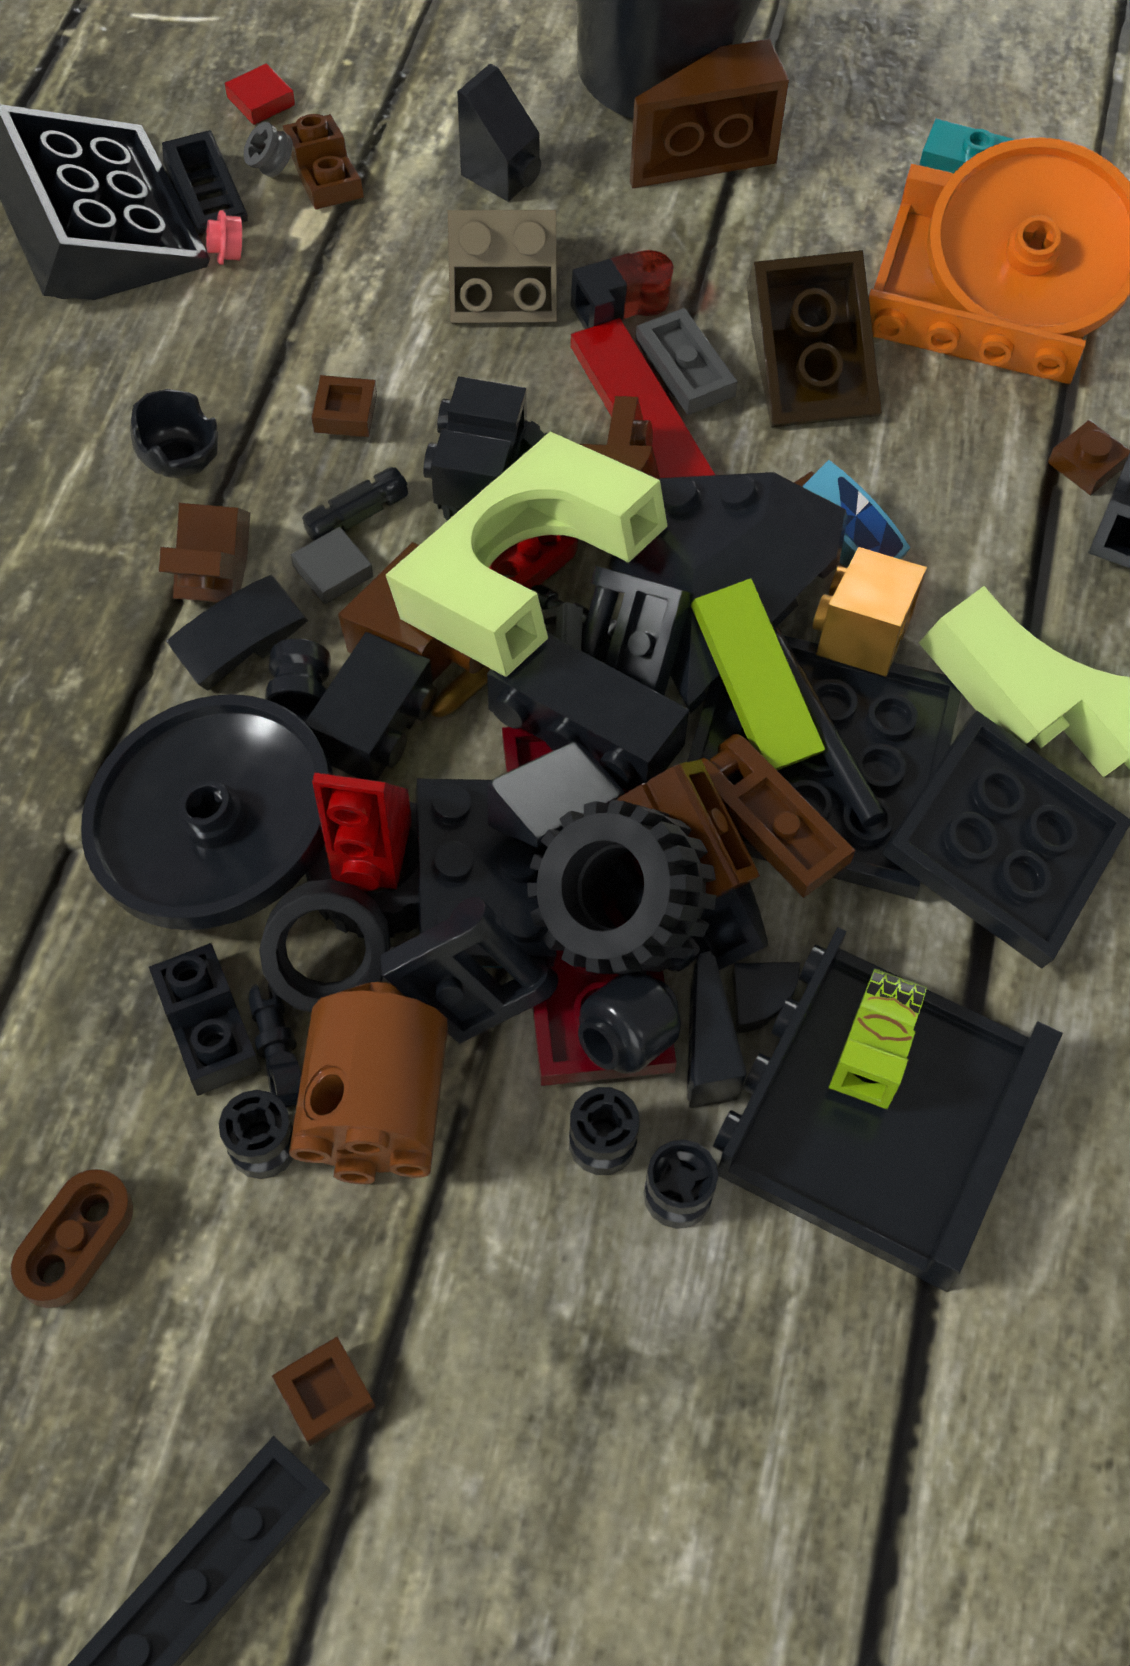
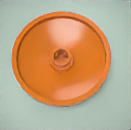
(1034, 236)

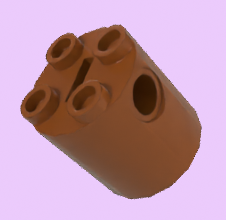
(370, 1084)

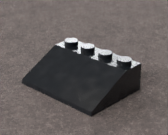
(92, 204)

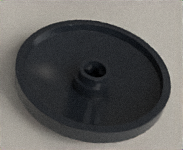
(206, 812)

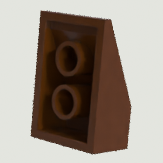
(711, 116)

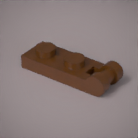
(777, 817)

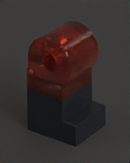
(621, 287)

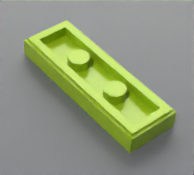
(757, 674)

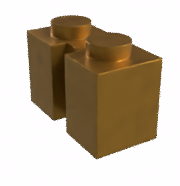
(868, 610)

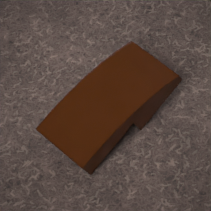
(323, 161)

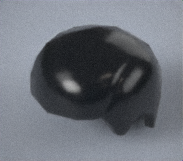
(173, 433)

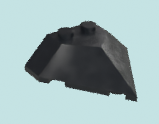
(732, 532)

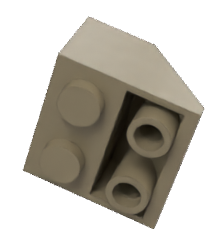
(502, 266)

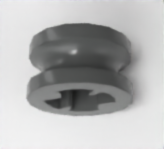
(268, 149)

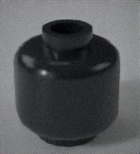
(629, 1022)

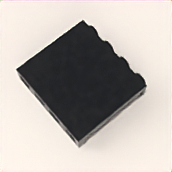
(893, 1178)

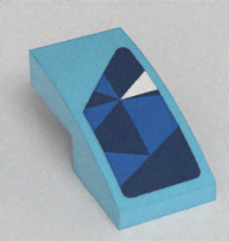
(866, 522)

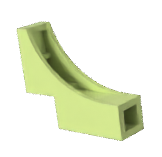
(1029, 684)

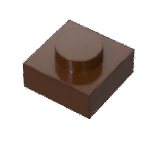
(344, 406)
(1089, 457)
(323, 1391)

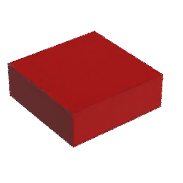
(259, 94)

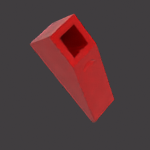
(363, 829)

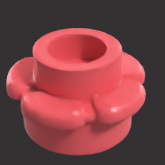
(224, 237)

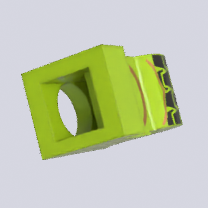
(879, 1039)

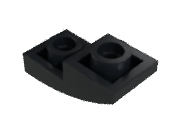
(236, 628)
(204, 1019)

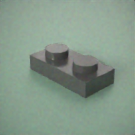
(686, 361)

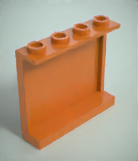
(913, 312)

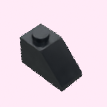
(496, 136)

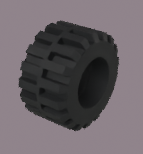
(573, 878)

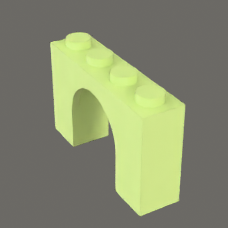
(548, 491)

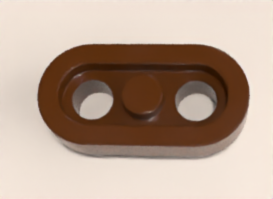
(68, 1237)

